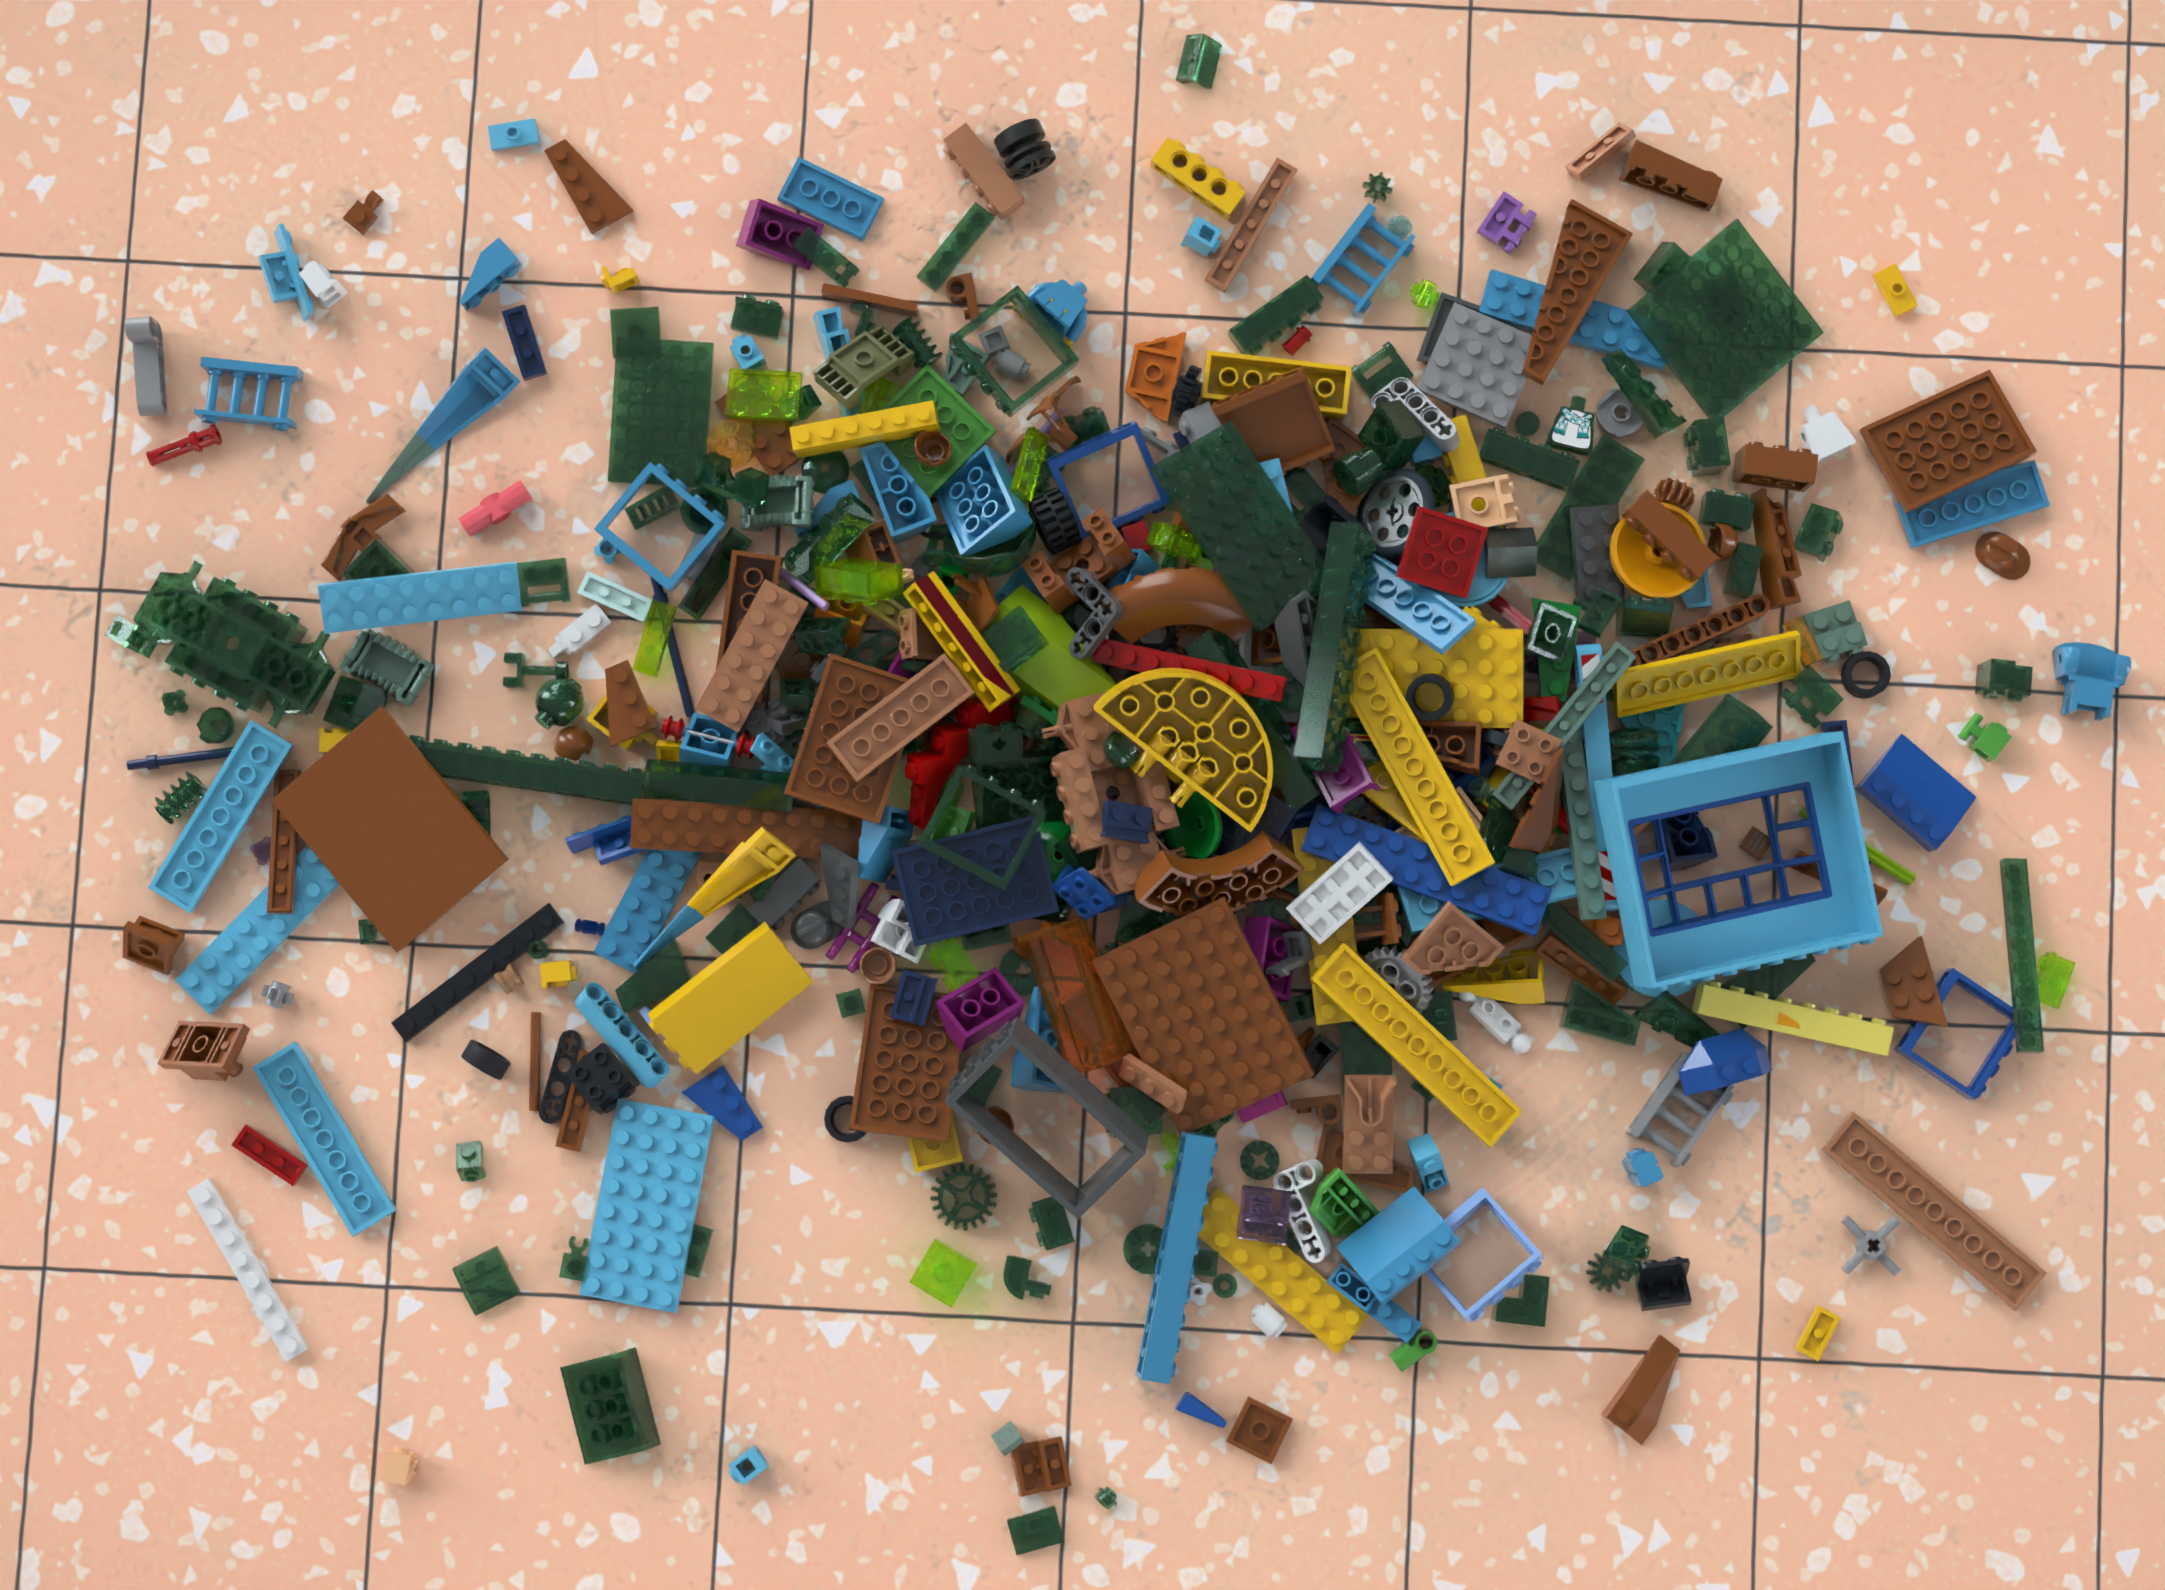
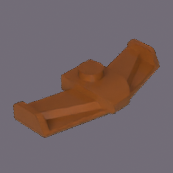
(358, 534)

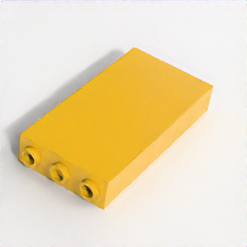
(729, 998)

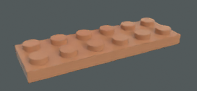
(752, 655)
(900, 717)

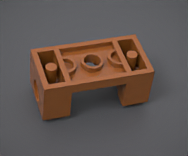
(1102, 550)

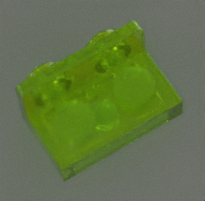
(2053, 978)

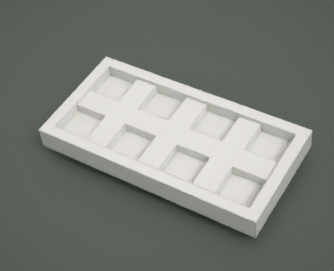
(1339, 893)

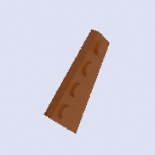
(591, 194)
(1330, 1156)

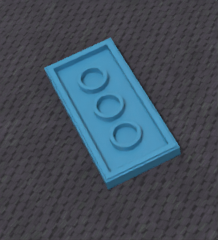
(830, 199)

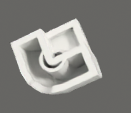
(895, 933)

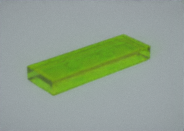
(1029, 464)
(654, 638)

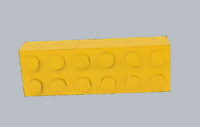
(1233, 372)

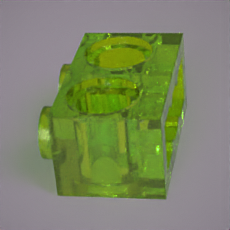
(1174, 541)

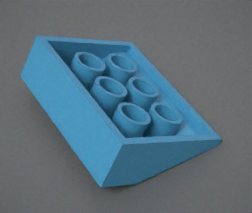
(980, 503)
(1398, 1245)

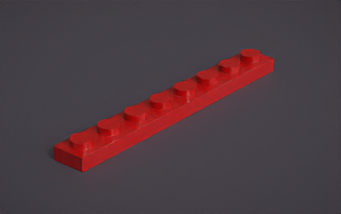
(1144, 659)

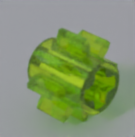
(1424, 293)

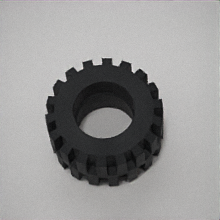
(1054, 520)

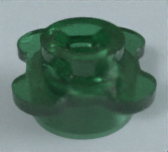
(168, 699)

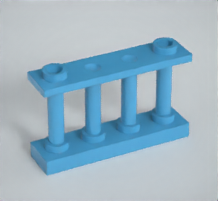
(1339, 257)
(240, 370)

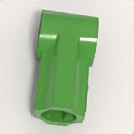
(1409, 1353)

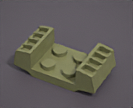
(861, 364)

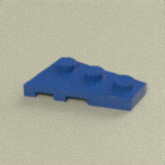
(722, 1098)

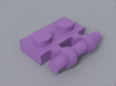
(1500, 218)

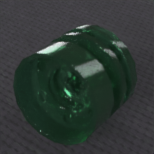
(1633, 750)

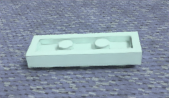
(615, 596)

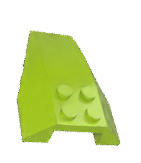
(1053, 672)

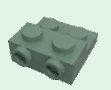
(1836, 631)

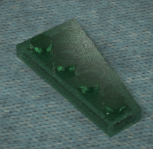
(1642, 395)

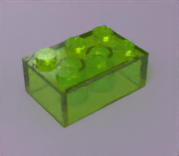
(859, 580)

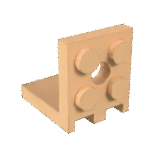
(1498, 500)

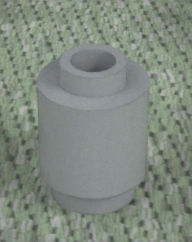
(1011, 364)

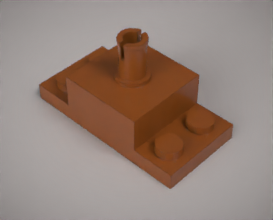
(205, 1049)

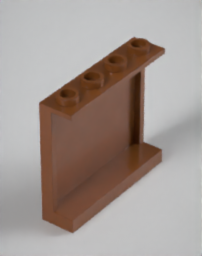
(1279, 420)

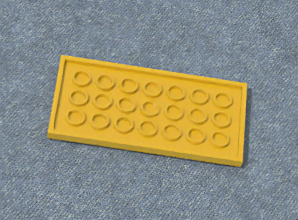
(1481, 668)

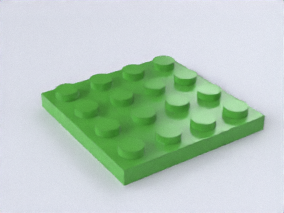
(957, 421)

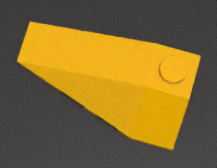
(1507, 979)

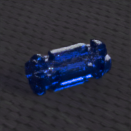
(589, 927)

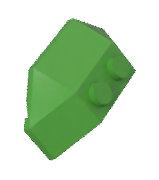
(1341, 1205)

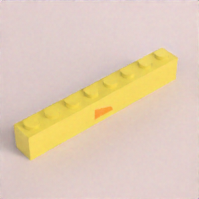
(1793, 1019)

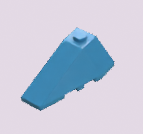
(899, 496)
(1024, 1072)

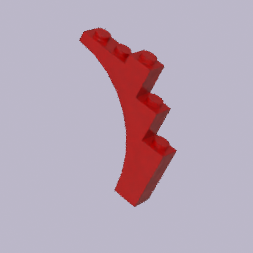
(949, 744)

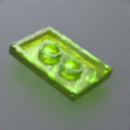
(763, 394)

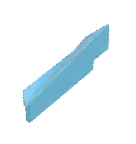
(832, 337)

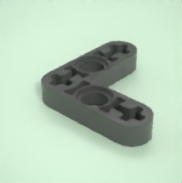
(1099, 613)

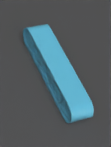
(622, 1035)

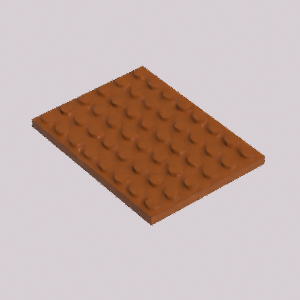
(1204, 1014)

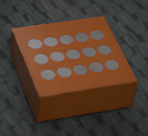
(1755, 843)

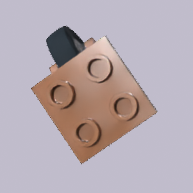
(1522, 749)

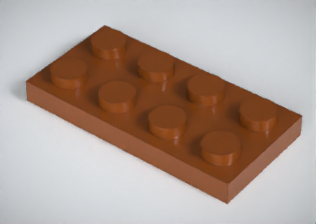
(772, 444)

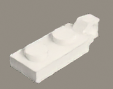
(580, 632)

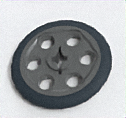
(1373, 500)

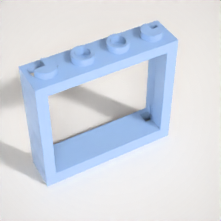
(1513, 1280)

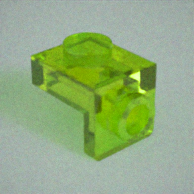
(1172, 1145)

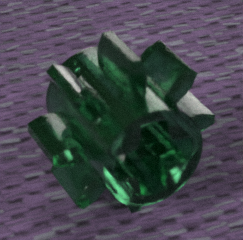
(1372, 193)

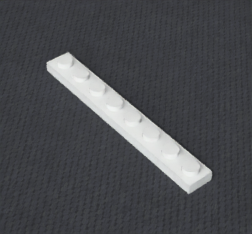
(248, 1269)

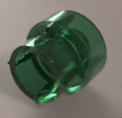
(1357, 471)

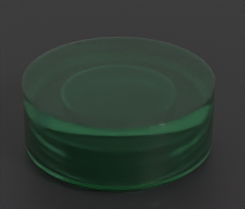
(1527, 424)

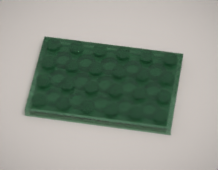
(660, 408)

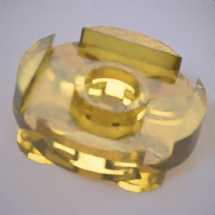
(733, 429)

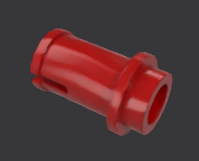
(1297, 340)

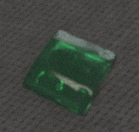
(486, 1280)

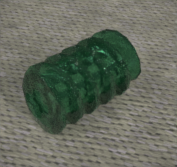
(914, 341)
(180, 797)

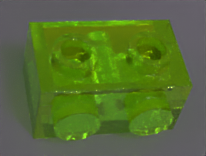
(953, 963)

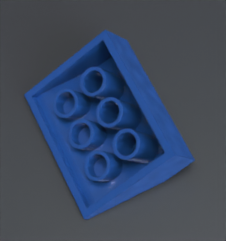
(1916, 793)

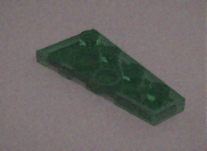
(1770, 979)

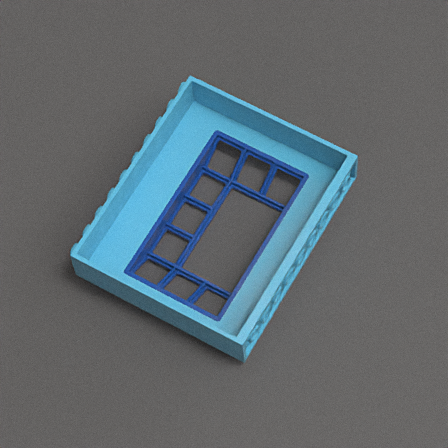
(1759, 932)

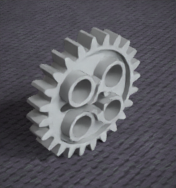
(1398, 980)

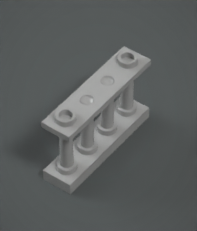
(1655, 1107)

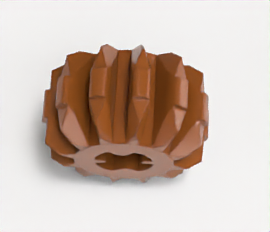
(1674, 493)

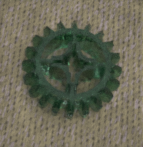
(982, 1208)

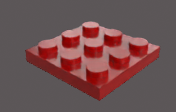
(1441, 552)

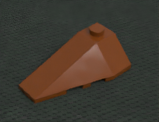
(1539, 823)

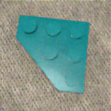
(1665, 721)

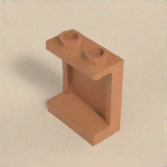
(916, 638)

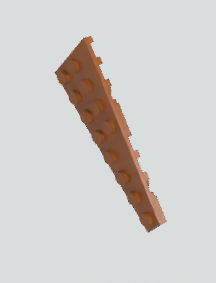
(1579, 267)

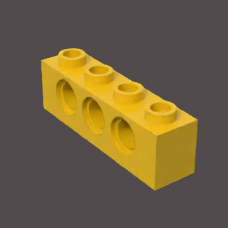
(1223, 204)

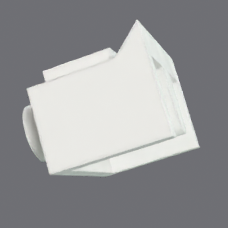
(322, 283)

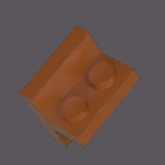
(151, 944)

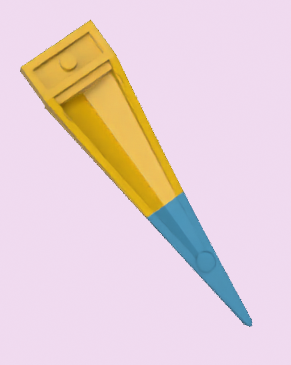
(744, 868)

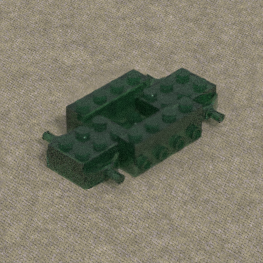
(269, 655)

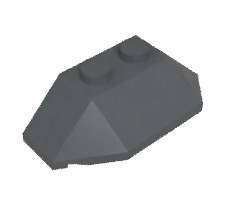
(1295, 633)

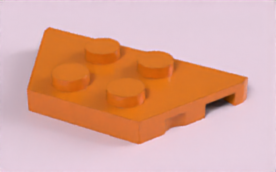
(1155, 374)

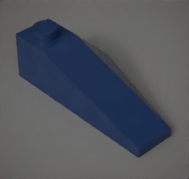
(1687, 841)

